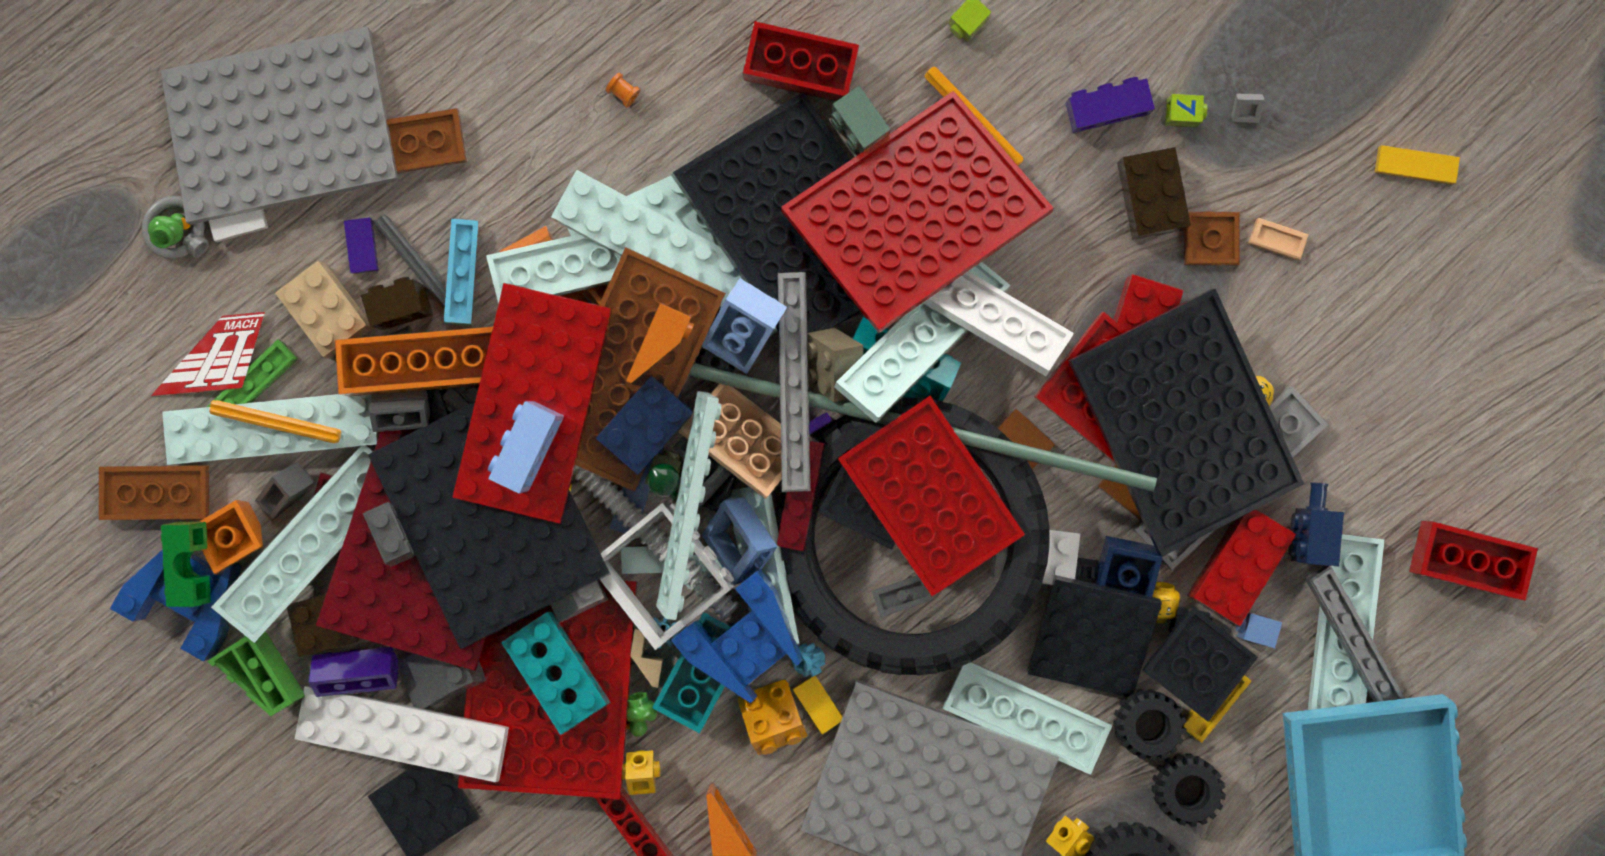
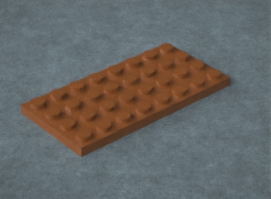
(634, 297)

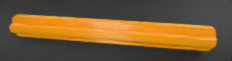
(945, 87)
(275, 421)

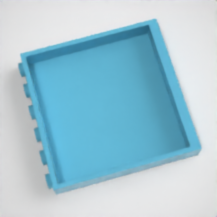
(1376, 779)

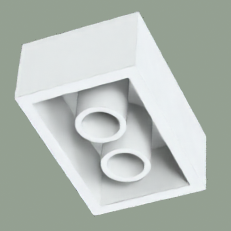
(1061, 557)

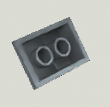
(435, 681)

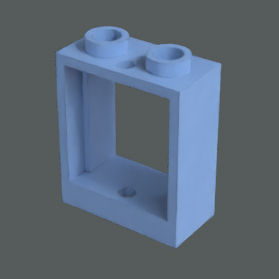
(759, 541)

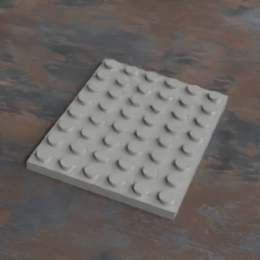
(278, 125)
(925, 782)

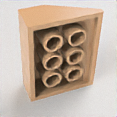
(745, 441)

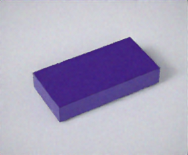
(361, 245)
(819, 422)

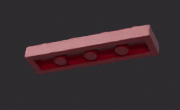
(799, 506)

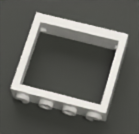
(633, 606)

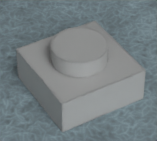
(1247, 108)

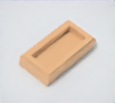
(1278, 239)

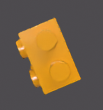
(772, 718)

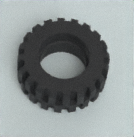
(1131, 839)

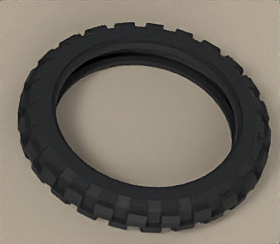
(958, 643)

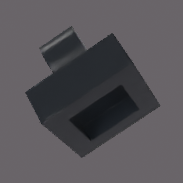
(1086, 570)

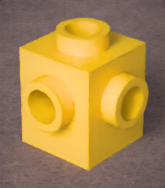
(641, 772)
(1070, 837)

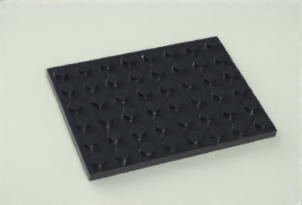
(740, 199)
(1191, 413)
(480, 559)

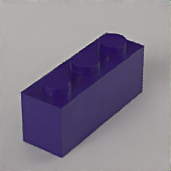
(1109, 104)
(353, 671)

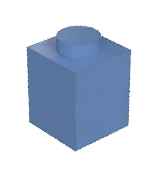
(1259, 630)

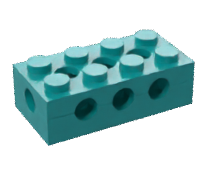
(933, 383)
(537, 672)

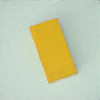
(818, 704)

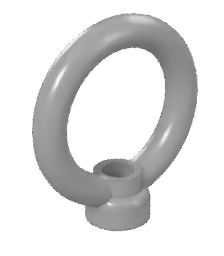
(193, 243)

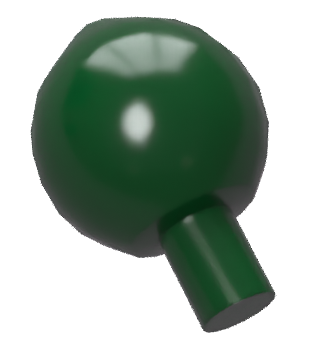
(664, 481)

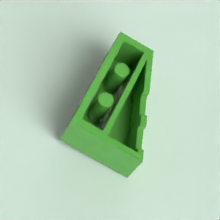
(260, 672)

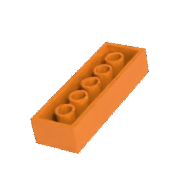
(411, 361)

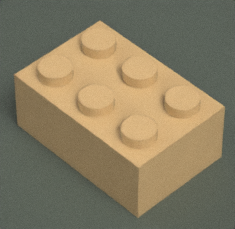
(323, 308)

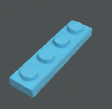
(461, 272)

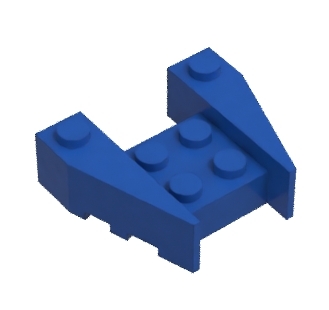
(148, 586)
(748, 645)

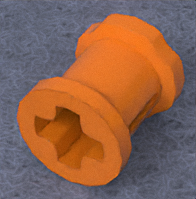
(622, 90)

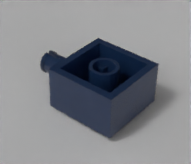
(1316, 530)
(1136, 557)

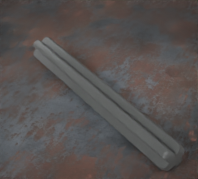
(412, 259)

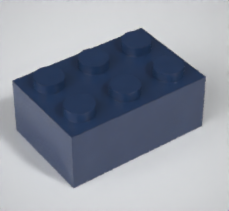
(644, 424)

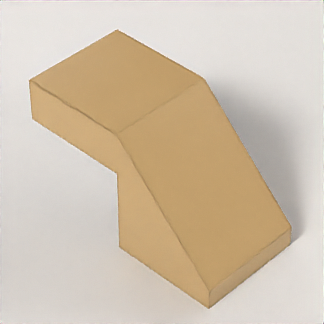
(649, 665)

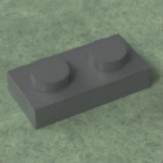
(900, 596)

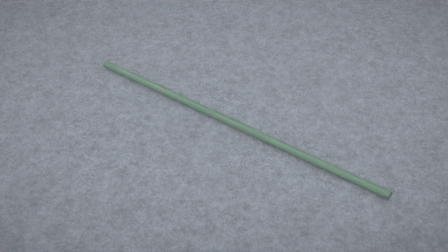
(967, 438)

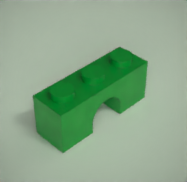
(182, 584)

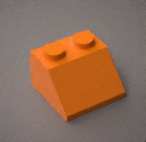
(231, 535)

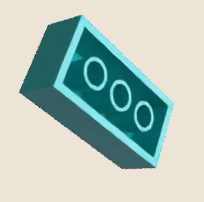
(689, 692)

